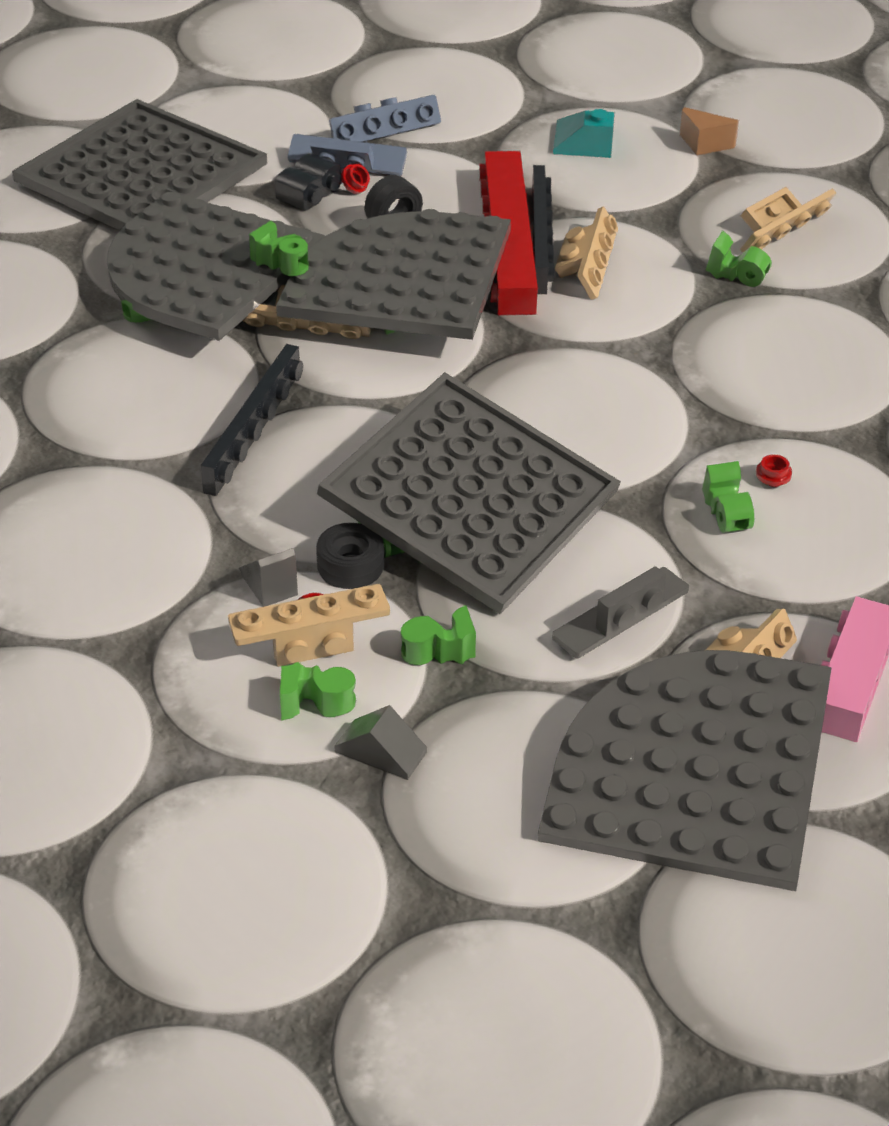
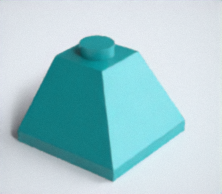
(585, 134)

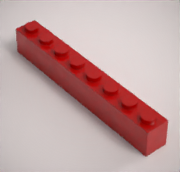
(505, 197)

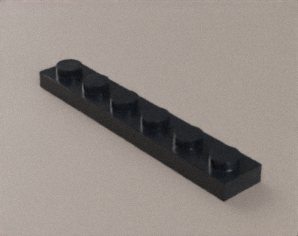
(542, 228)
(249, 421)

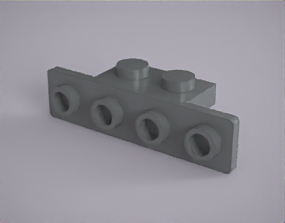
(620, 611)

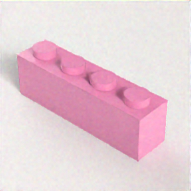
(857, 667)

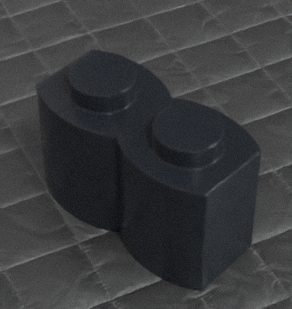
(308, 181)

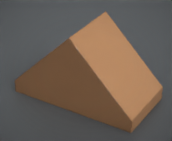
(708, 131)

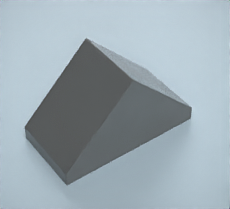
(272, 577)
(383, 742)

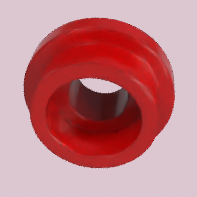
(355, 178)
(774, 470)

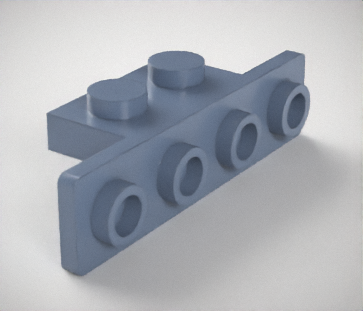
(385, 120)
(374, 157)

